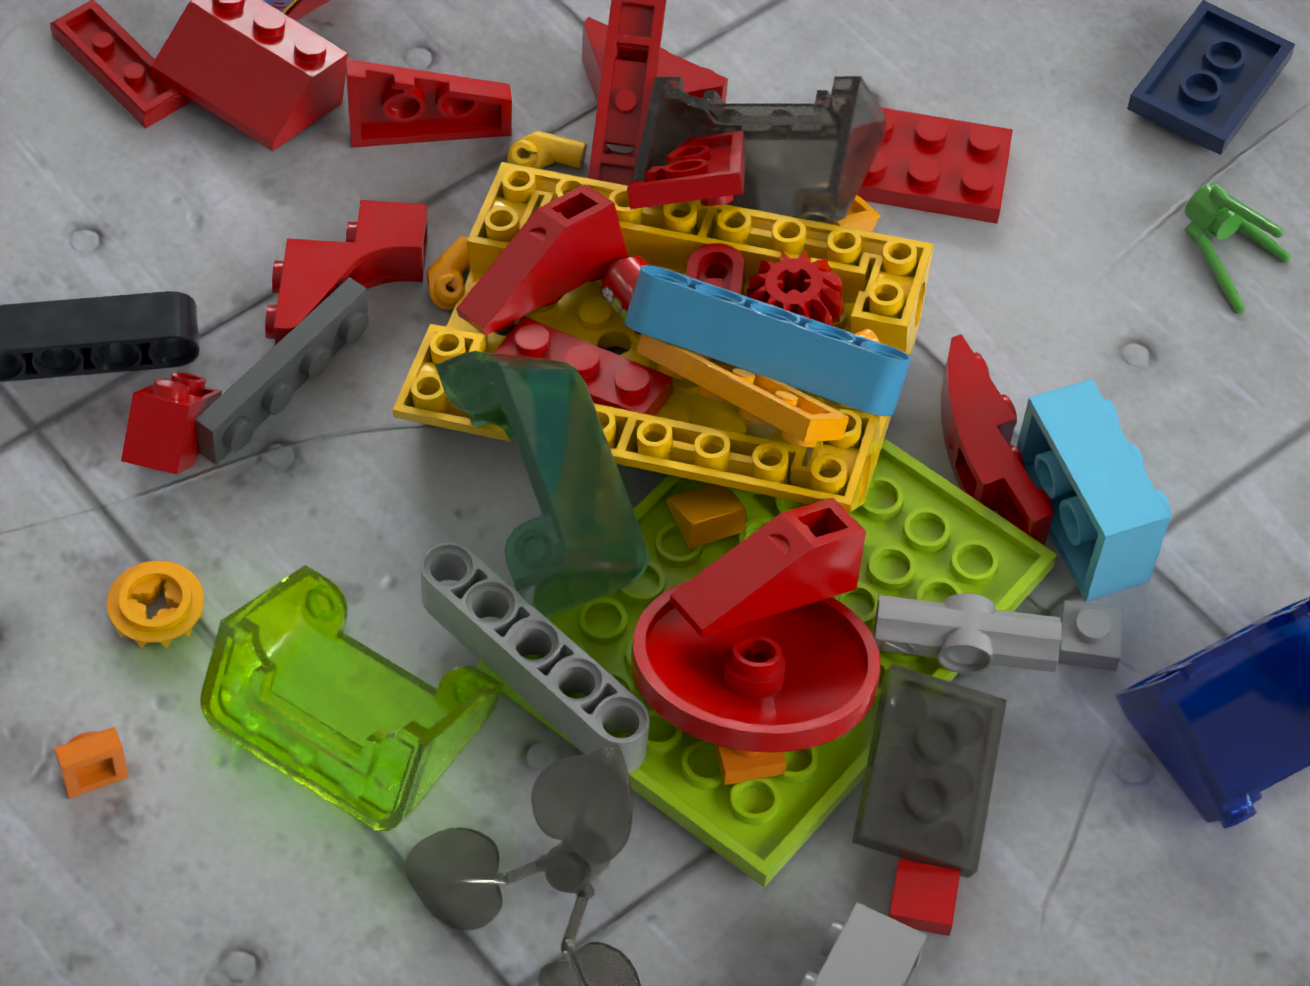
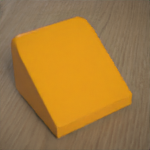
(707, 514)

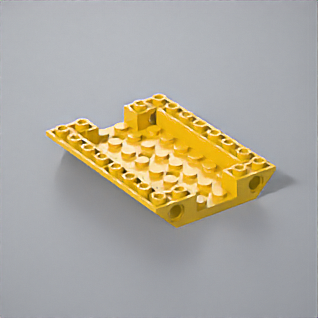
(693, 434)

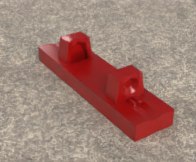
(626, 86)

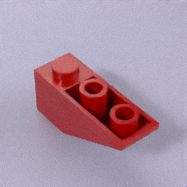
(550, 255)
(780, 567)

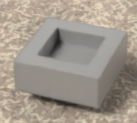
(1090, 635)

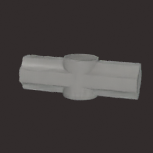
(967, 633)

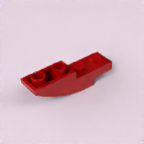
(978, 439)

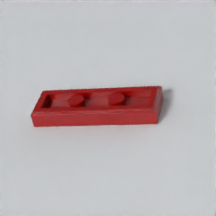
(116, 62)

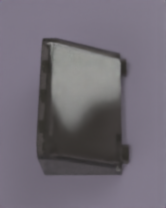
(798, 155)

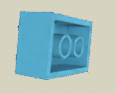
(1102, 500)

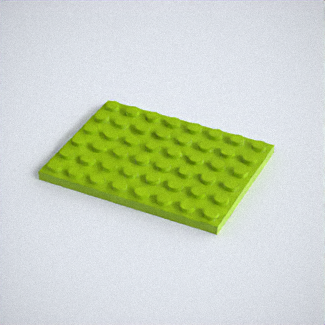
(918, 545)

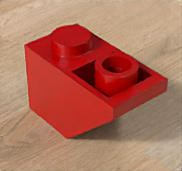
(163, 424)

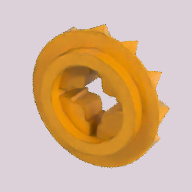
(142, 586)

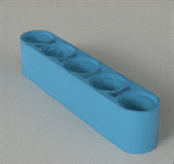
(767, 340)

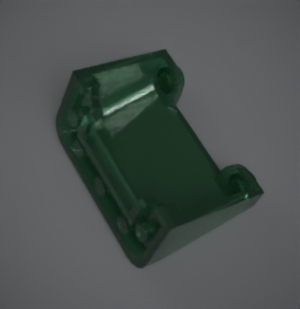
(587, 527)

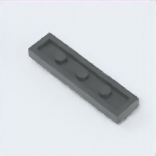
(283, 370)

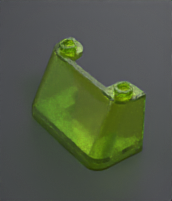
(335, 709)

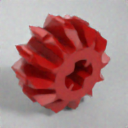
(799, 287)

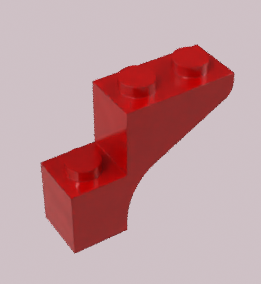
(379, 249)

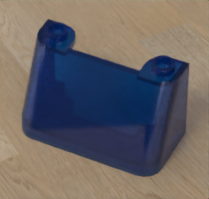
(1231, 714)

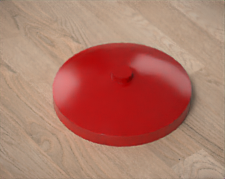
(761, 683)

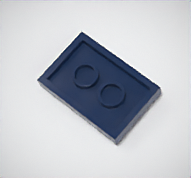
(1211, 77)

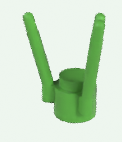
(1219, 216)

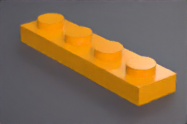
(758, 397)

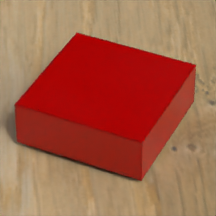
(924, 896)

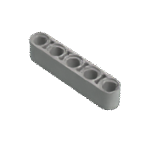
(526, 632)

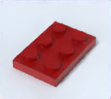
(939, 166)

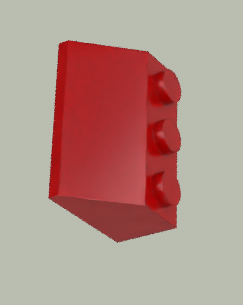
(252, 68)

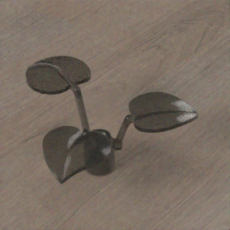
(573, 800)

